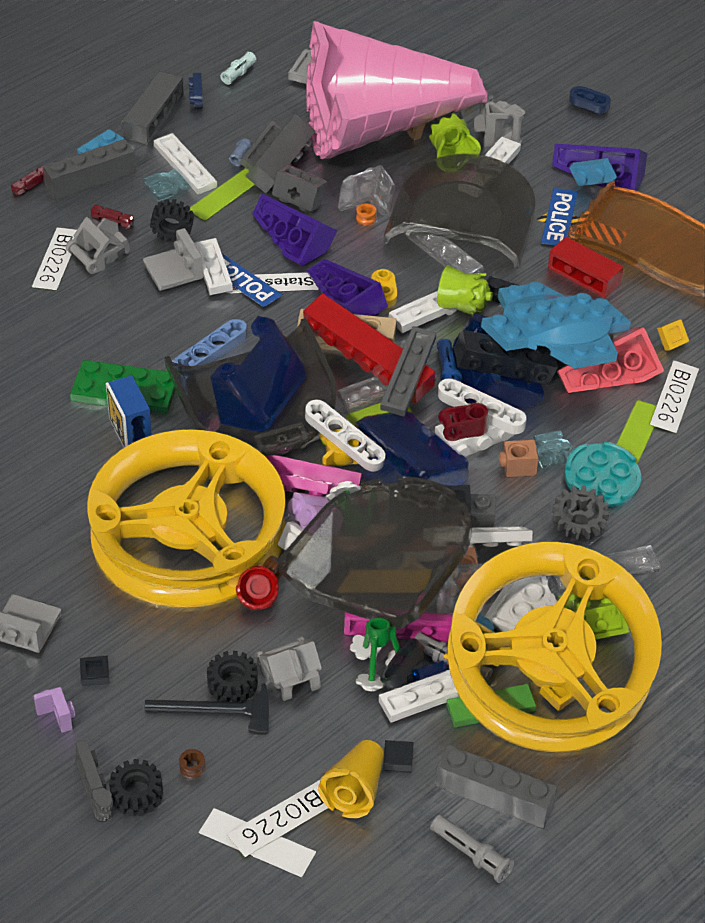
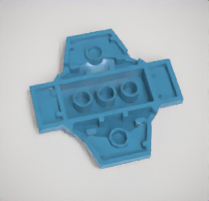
(570, 326)

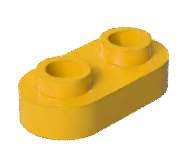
(388, 285)

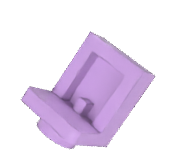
(54, 700)

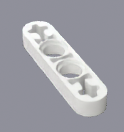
(508, 419)
(341, 438)

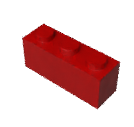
(585, 267)

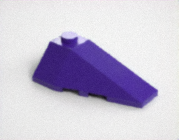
(626, 162)
(294, 232)
(348, 288)

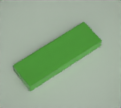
(517, 696)

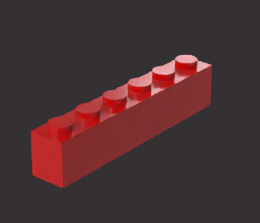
(360, 342)

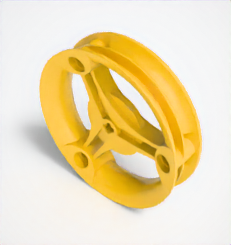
(183, 516)
(557, 665)

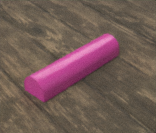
(430, 624)

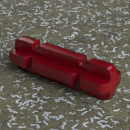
(28, 181)
(116, 216)

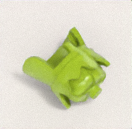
(453, 137)
(463, 291)

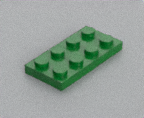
(93, 375)

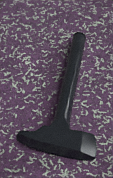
(256, 708)

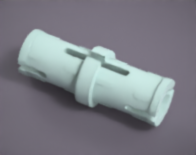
(231, 73)

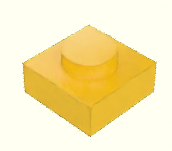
(673, 334)

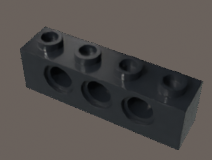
(483, 354)

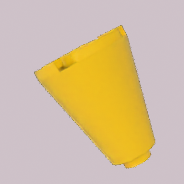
(353, 780)

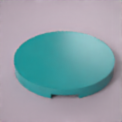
(606, 469)

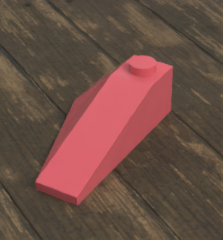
(634, 364)

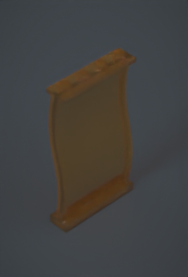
(645, 235)

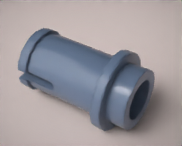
(242, 147)

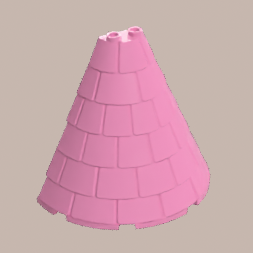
(375, 89)

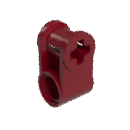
(466, 421)

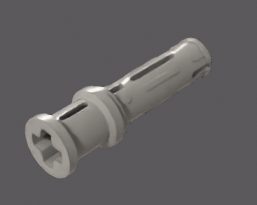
(482, 854)

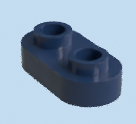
(195, 96)
(590, 99)

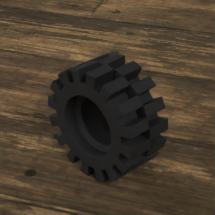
(174, 211)
(232, 664)
(136, 801)

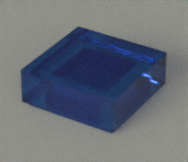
(428, 670)

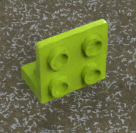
(601, 616)

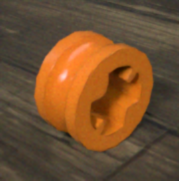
(366, 214)

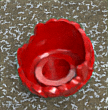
(257, 588)

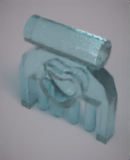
(167, 183)
(552, 446)

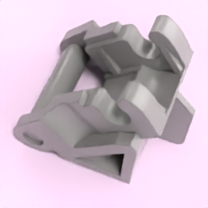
(492, 124)
(101, 236)
(291, 665)

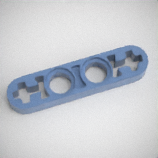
(231, 333)

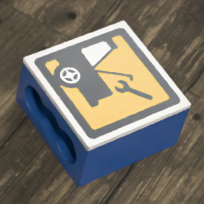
(128, 410)

